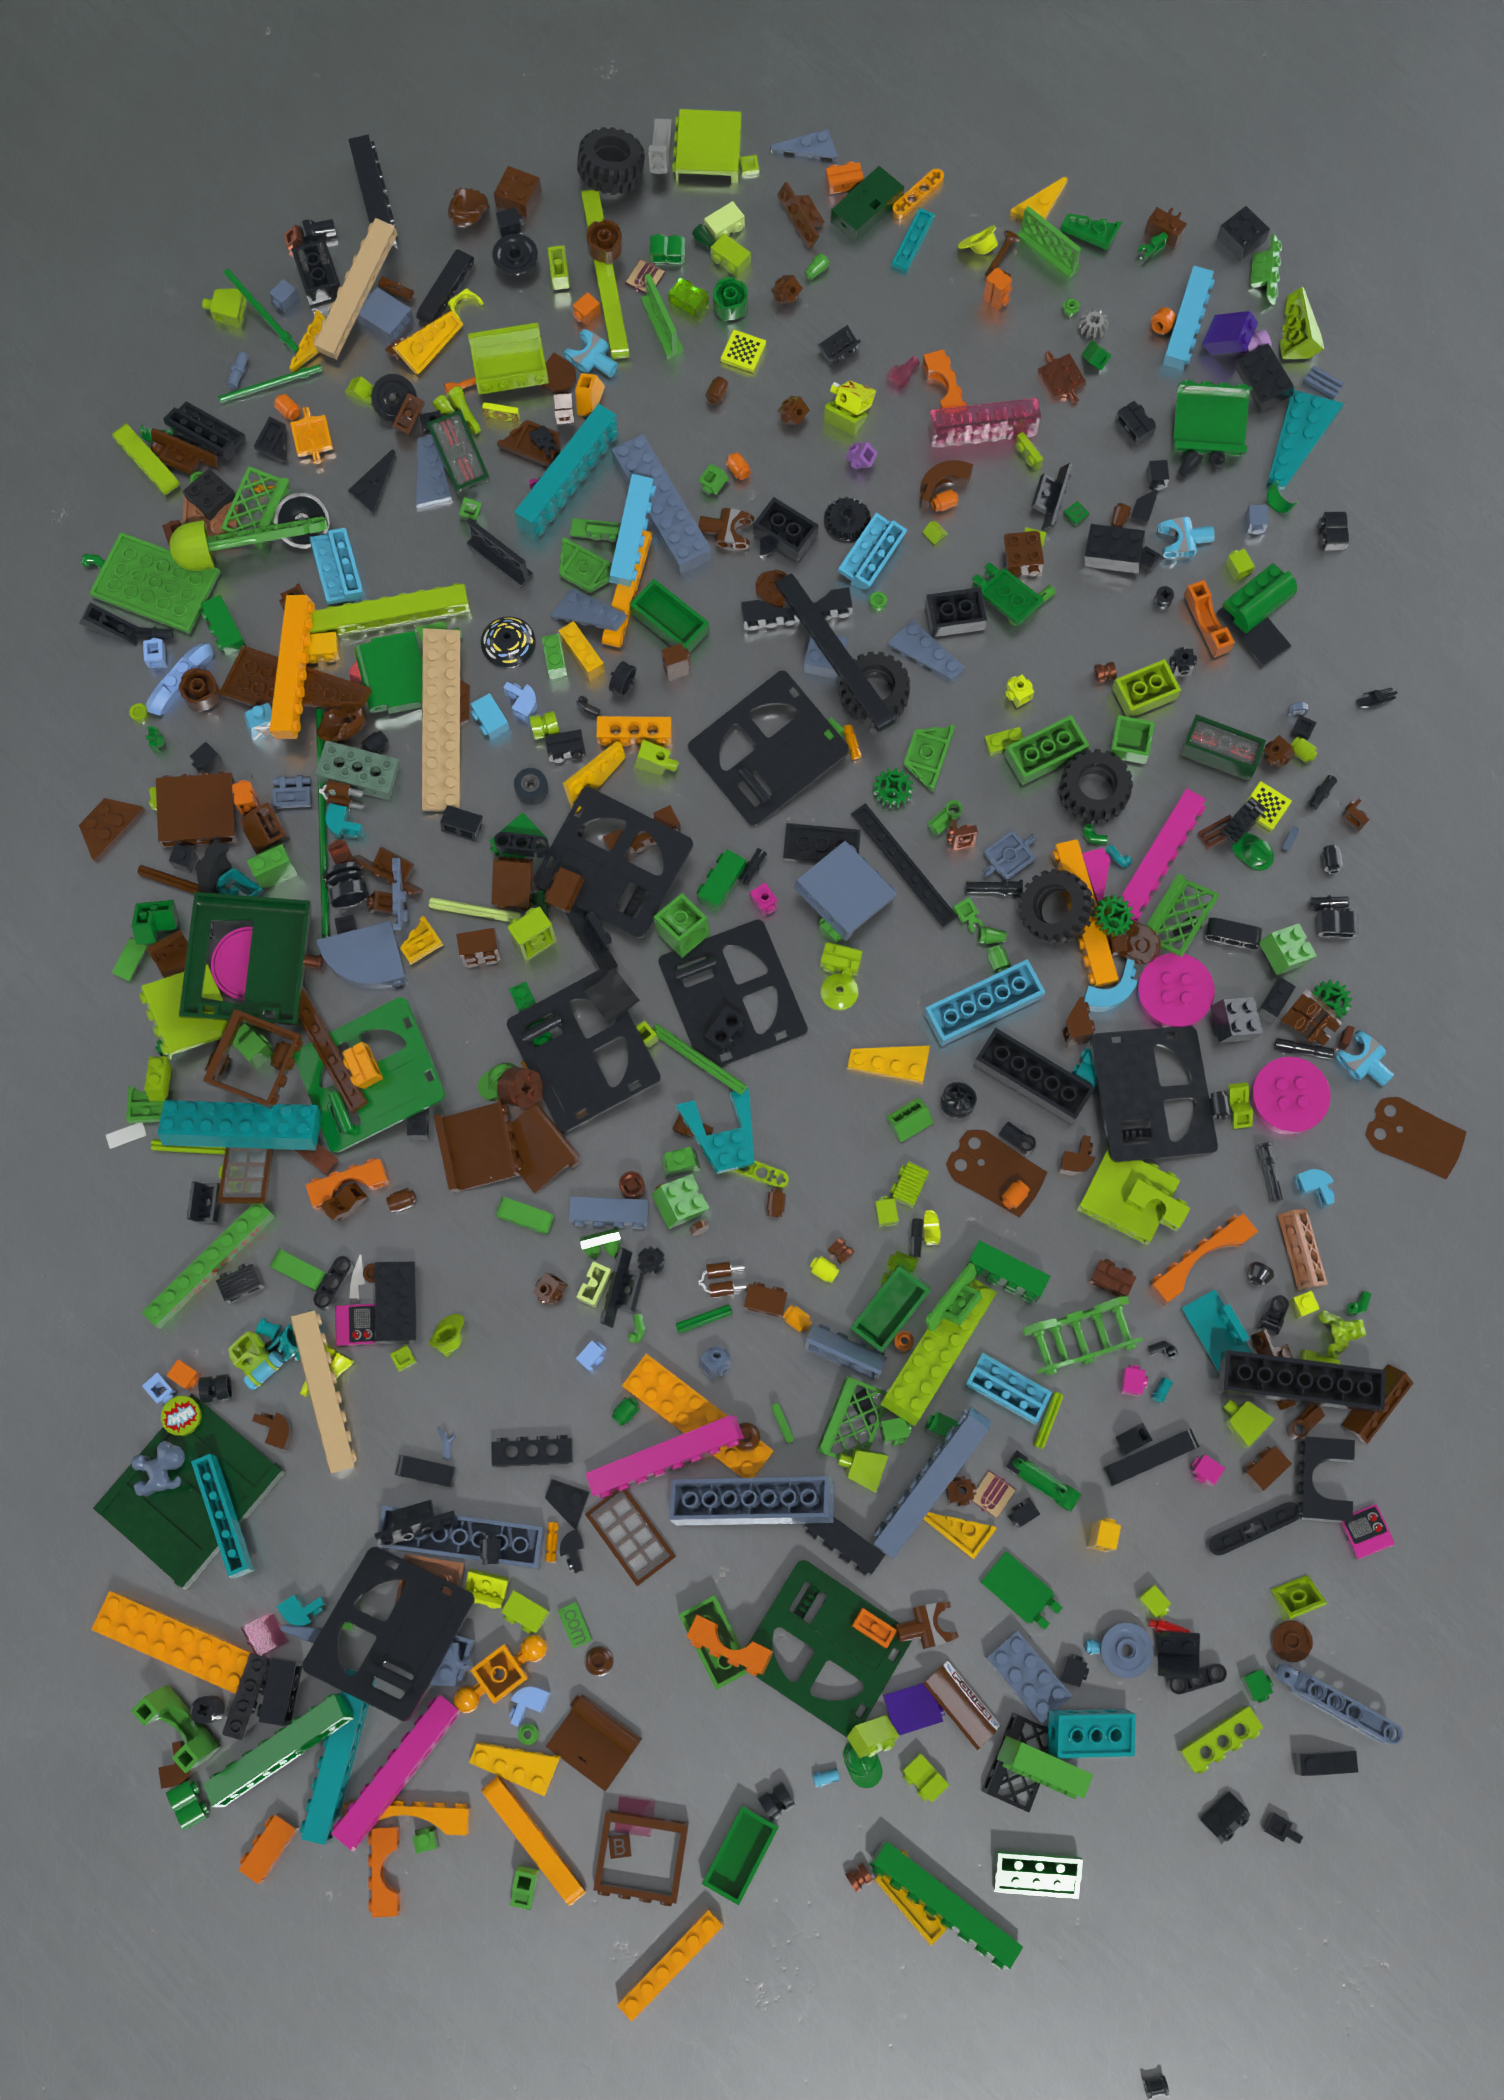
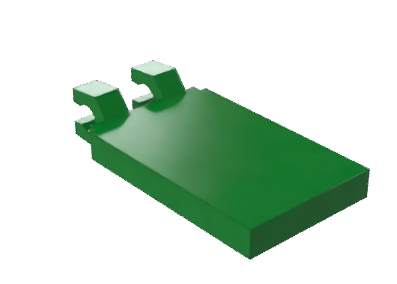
(1008, 594)
(1020, 1590)

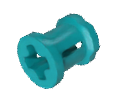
(268, 1329)

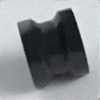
(1160, 600)

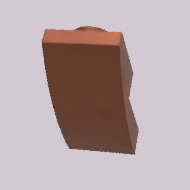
(320, 1158)

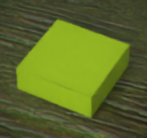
(749, 165)
(403, 1358)

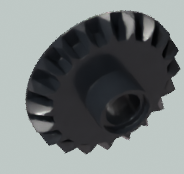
(515, 246)
(383, 388)
(846, 528)

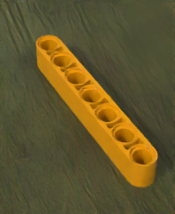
(625, 595)
(533, 1841)

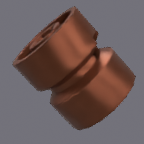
(632, 1185)

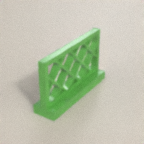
(1049, 251)
(660, 320)
(267, 519)
(1167, 905)
(840, 1410)

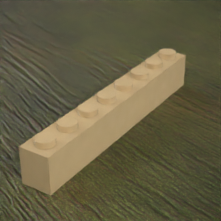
(355, 288)
(322, 1391)

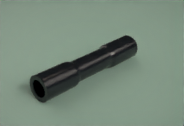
(1291, 1046)

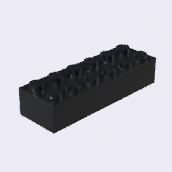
(371, 180)
(1034, 1075)

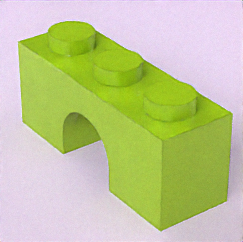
(1173, 1210)

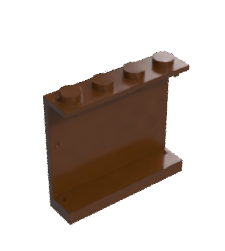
(195, 809)
(477, 1146)

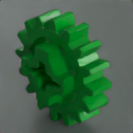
(894, 780)
(1118, 924)
(1332, 992)

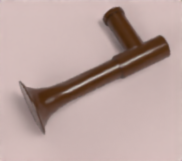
(1009, 240)

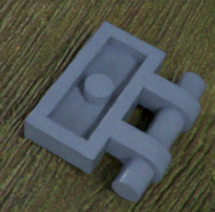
(291, 797)

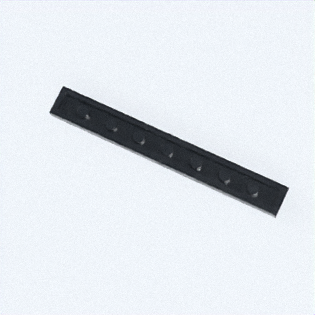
(904, 866)

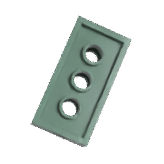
(357, 759)

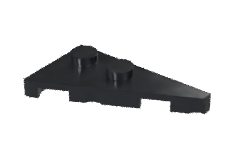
(369, 487)

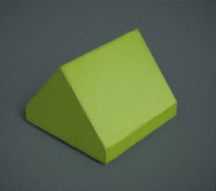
(934, 532)

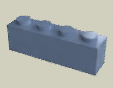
(609, 1212)

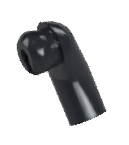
(588, 709)
(1163, 1347)

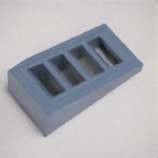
(303, 1632)

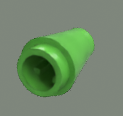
(817, 266)
(991, 935)

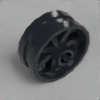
(622, 678)
(958, 1101)

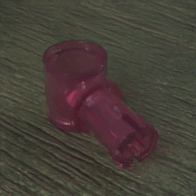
(901, 375)

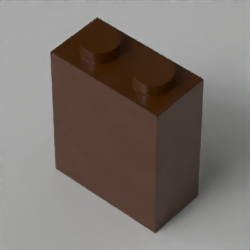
(512, 882)

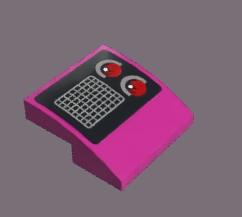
(354, 1325)
(1368, 1532)

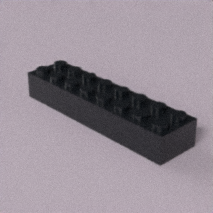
(1302, 1381)

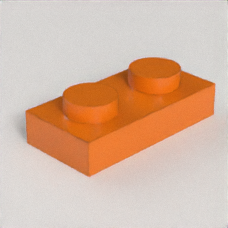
(873, 1628)

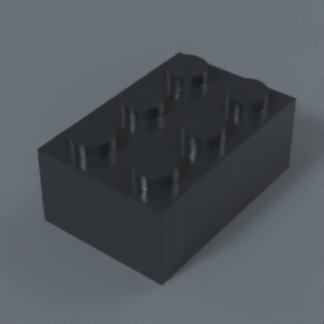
(316, 271)
(1266, 377)
(785, 529)
(1114, 548)
(956, 612)
(280, 1691)

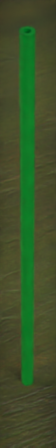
(322, 836)

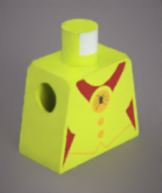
(853, 396)

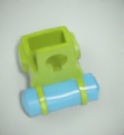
(253, 1359)

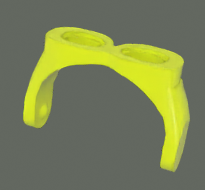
(465, 294)

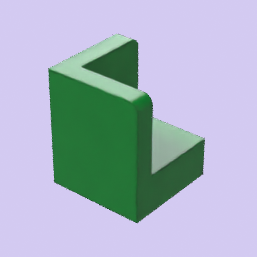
(1096, 355)

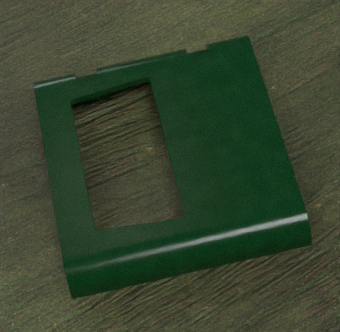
(274, 963)

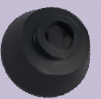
(1260, 1273)

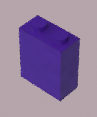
(1230, 333)
(912, 1708)

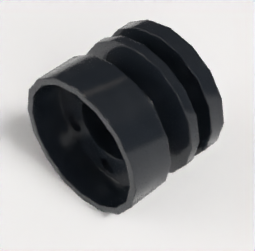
(345, 885)

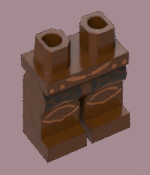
(1310, 1017)

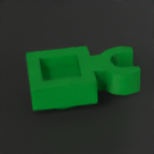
(155, 739)

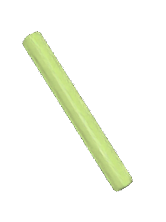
(474, 910)

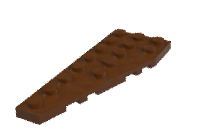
(254, 679)

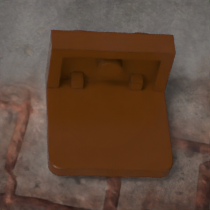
(1024, 553)
(170, 954)

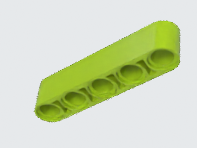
(146, 459)

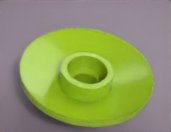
(838, 1000)

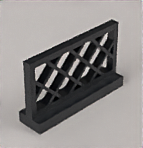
(498, 554)
(997, 1772)

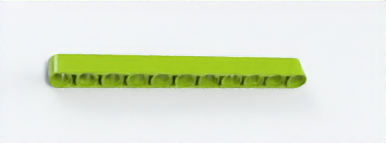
(606, 284)

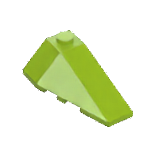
(1301, 332)

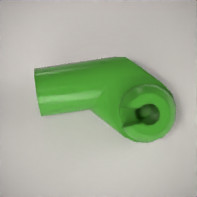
(639, 1329)

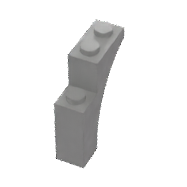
(660, 148)

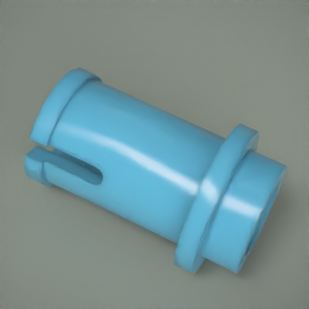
(1092, 1646)
(826, 1777)

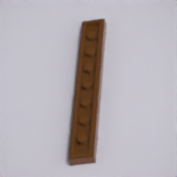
(330, 1054)

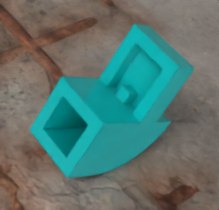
(338, 824)
(298, 1614)

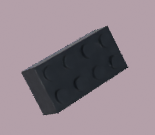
(394, 1302)
(848, 1544)

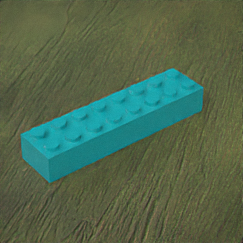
(567, 472)
(239, 1125)
(334, 1774)

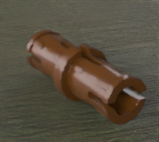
(405, 292)

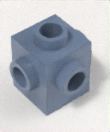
(715, 1362)

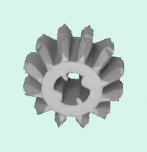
(1093, 324)

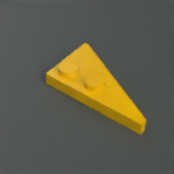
(1042, 201)
(306, 347)
(964, 1534)

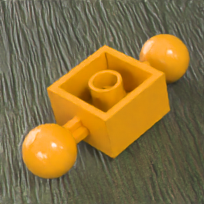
(467, 1697)

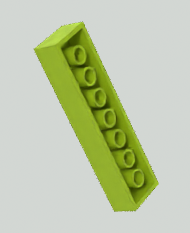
(932, 1361)

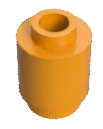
(797, 1318)

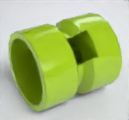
(544, 725)

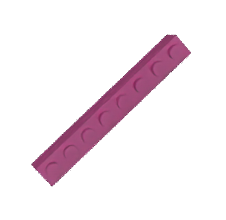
(1163, 851)
(665, 1456)
(396, 1773)

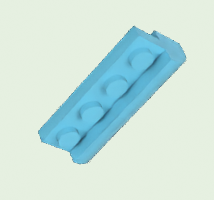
(871, 551)
(336, 567)
(1008, 1388)

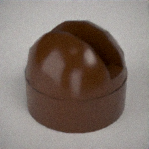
(157, 448)

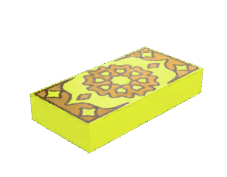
(501, 412)

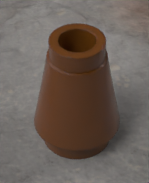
(1120, 515)

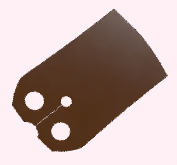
(1424, 1140)
(998, 1173)

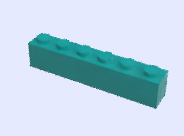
(222, 1516)

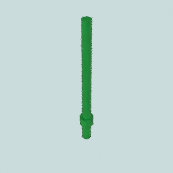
(285, 337)
(302, 373)

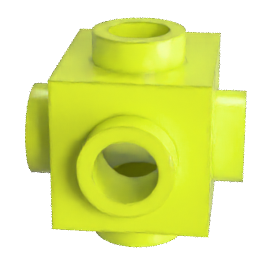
(1019, 690)

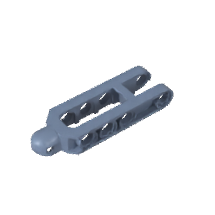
(1361, 1717)

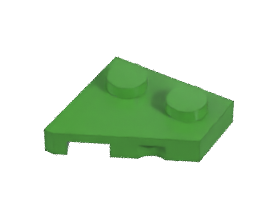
(141, 1109)

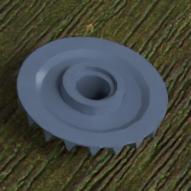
(1139, 1654)

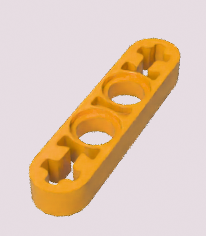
(918, 194)

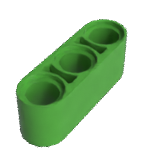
(524, 1215)
(297, 1270)

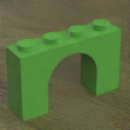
(168, 1707)

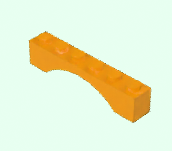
(450, 1820)
(670, 1964)

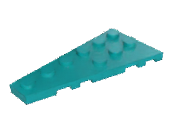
(1301, 430)

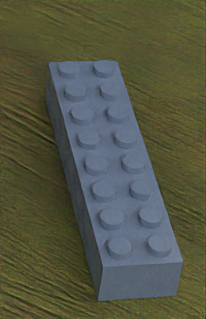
(668, 512)
(932, 1482)
(752, 1501)
(519, 1542)

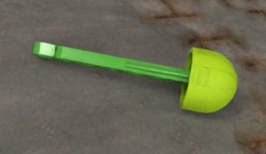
(193, 548)

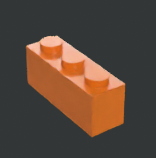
(267, 1848)

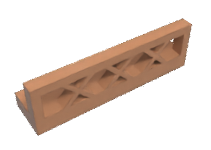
(1300, 1249)

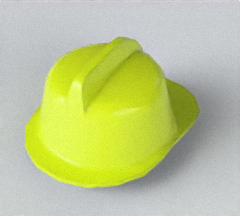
(981, 242)

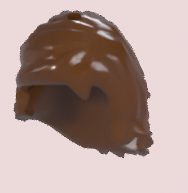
(467, 207)
(341, 724)

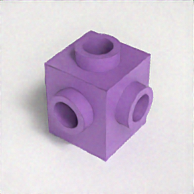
(861, 455)

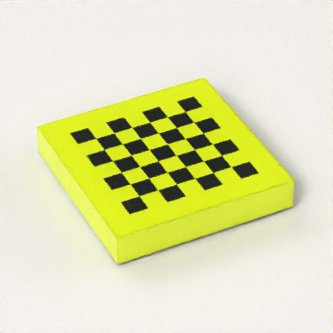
(743, 351)
(1274, 803)

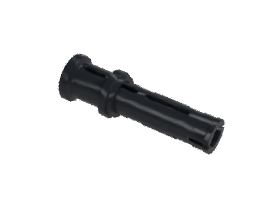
(1004, 887)
(1276, 1194)

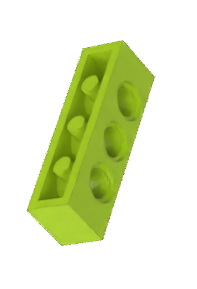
(1191, 1751)

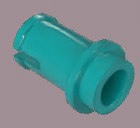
(1162, 1390)

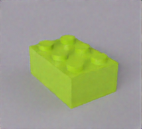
(1146, 689)
(531, 933)

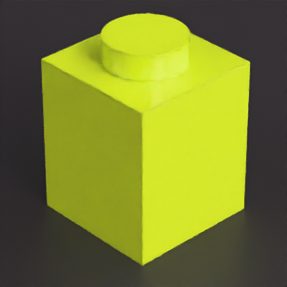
(1304, 1304)

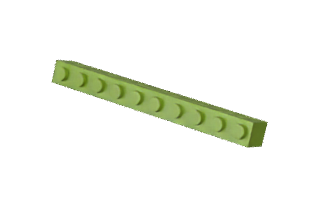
(391, 610)

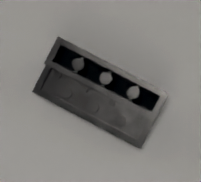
(205, 429)

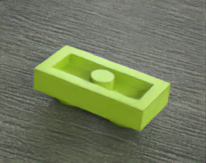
(1031, 454)
(999, 741)

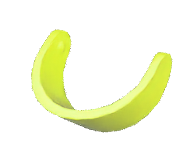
(932, 1230)

